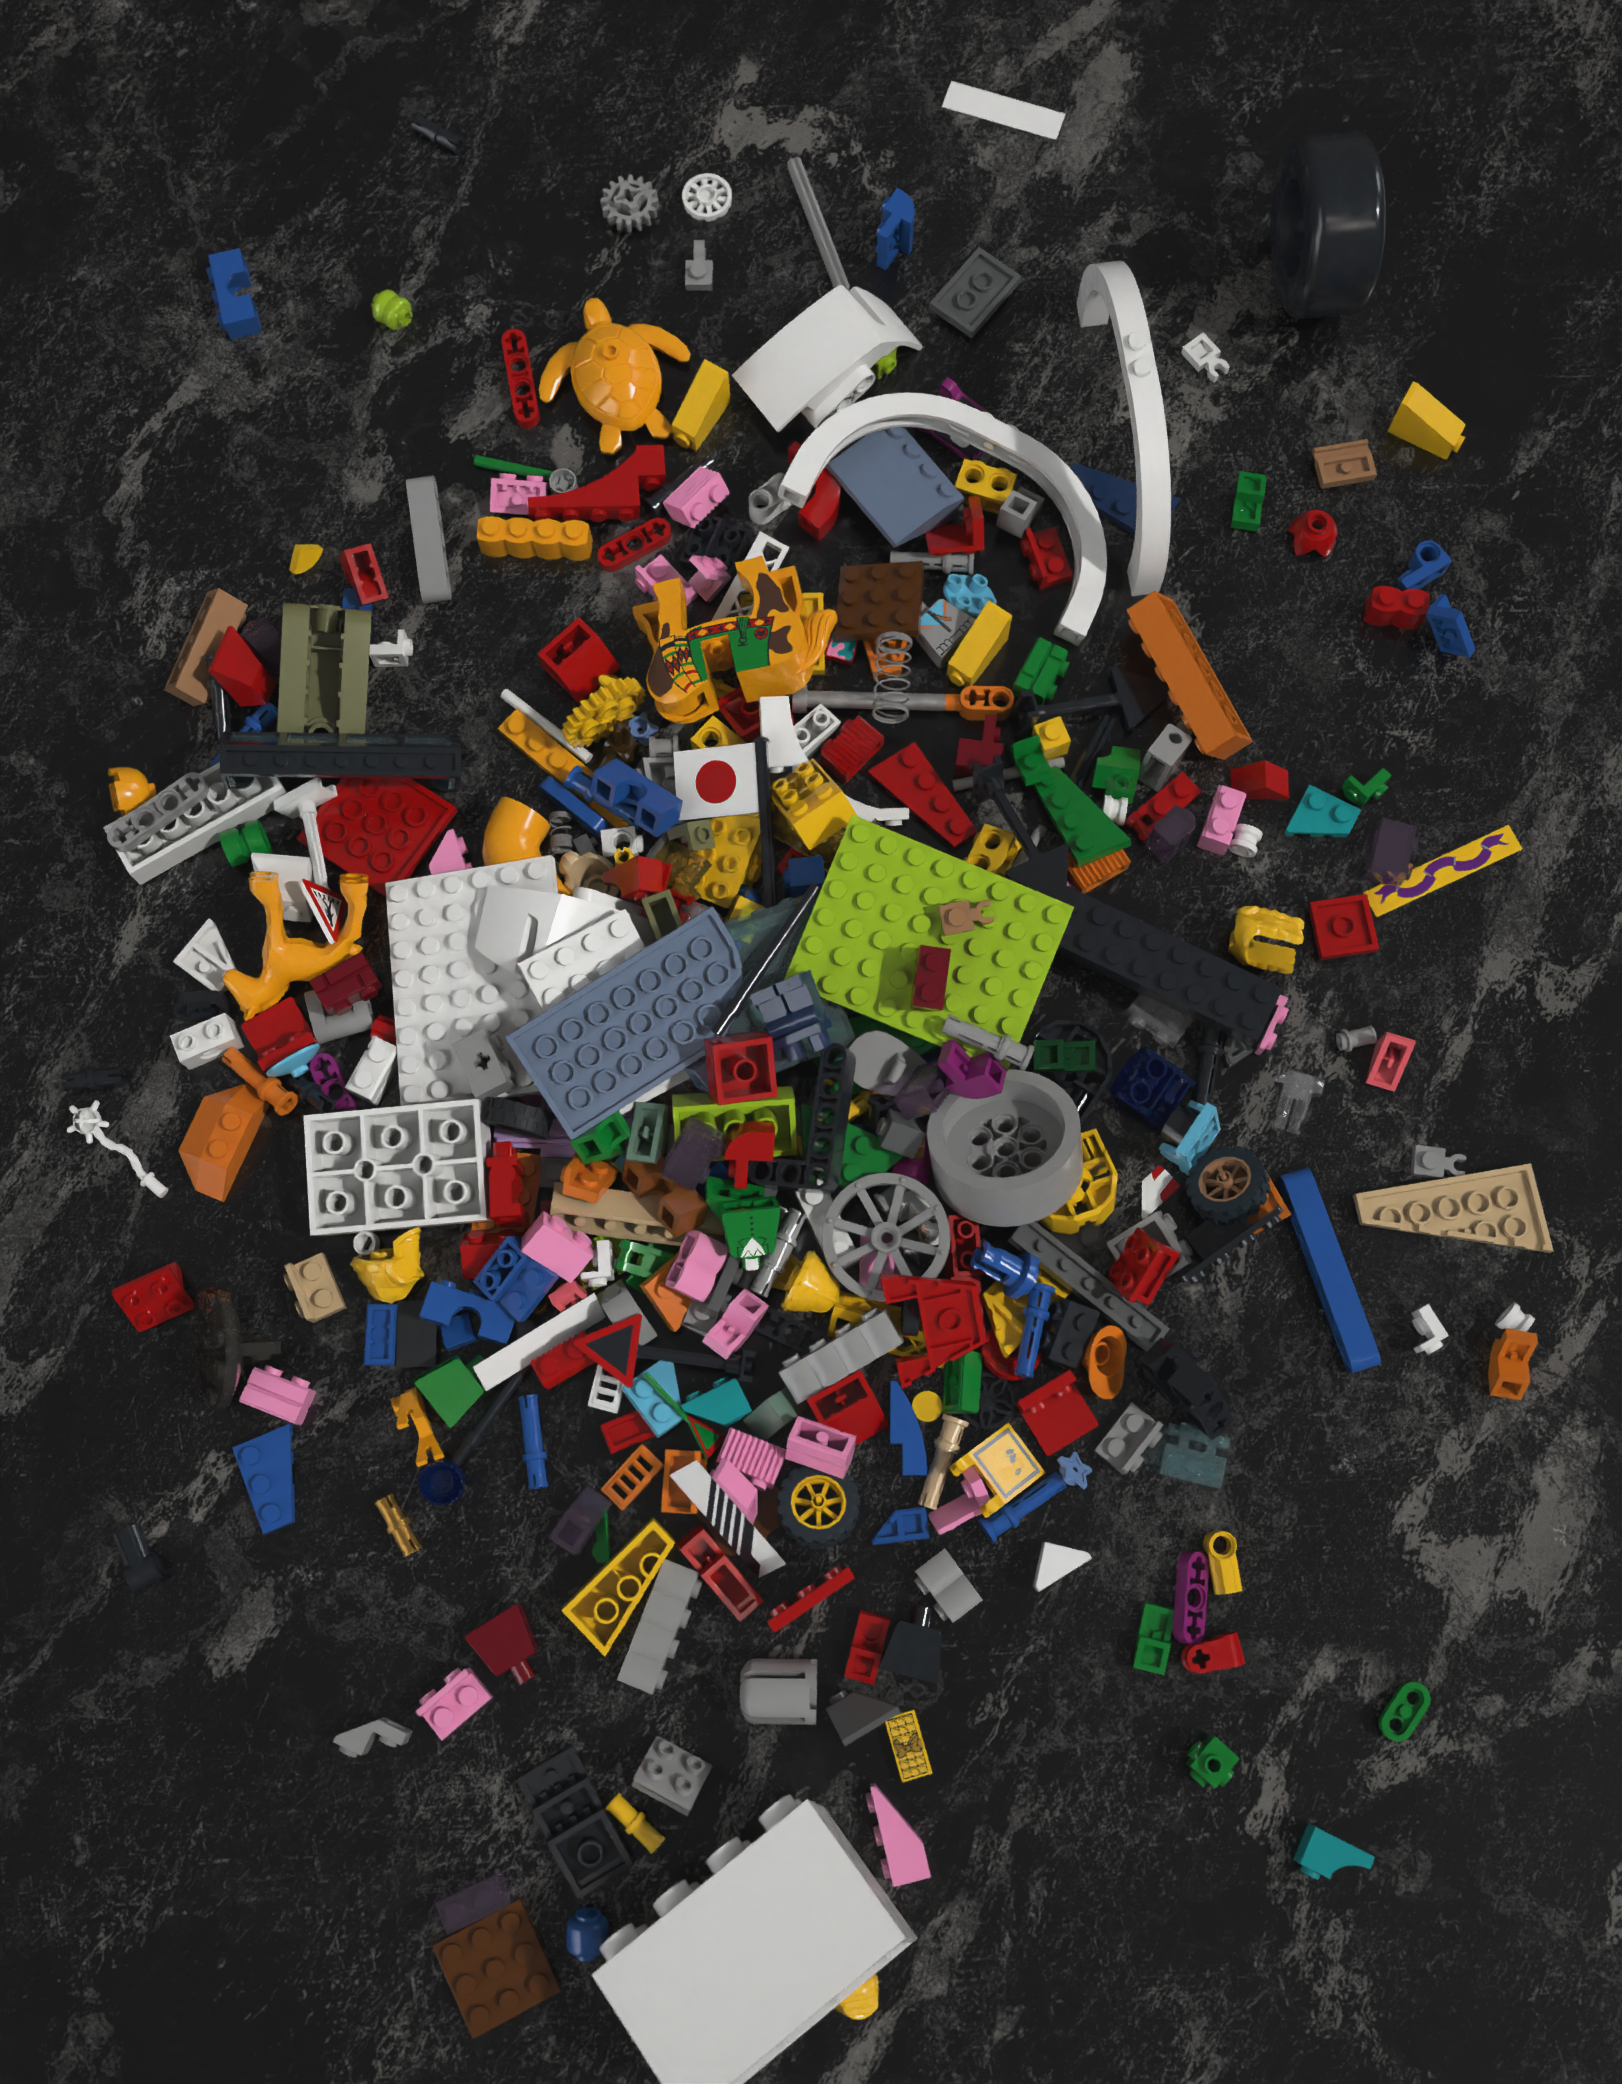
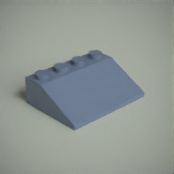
(896, 484)

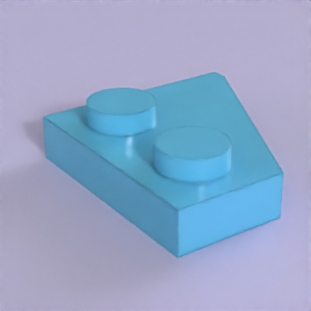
(650, 1403)

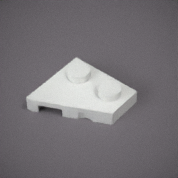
(206, 957)

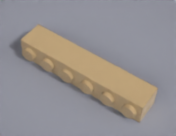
(625, 1217)

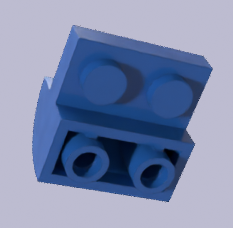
(896, 228)
(515, 1279)

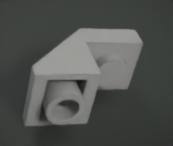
(359, 1740)

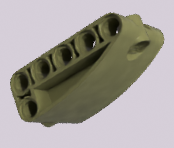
(323, 668)

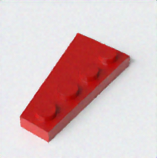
(920, 789)

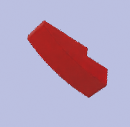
(719, 1572)

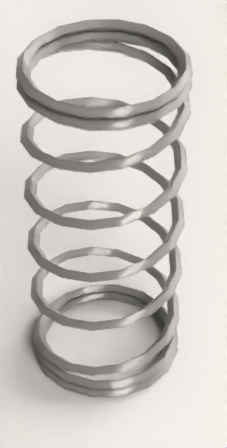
(897, 718)

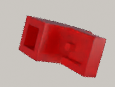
(748, 1143)

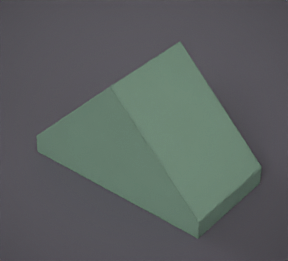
(648, 1133)
(774, 1414)

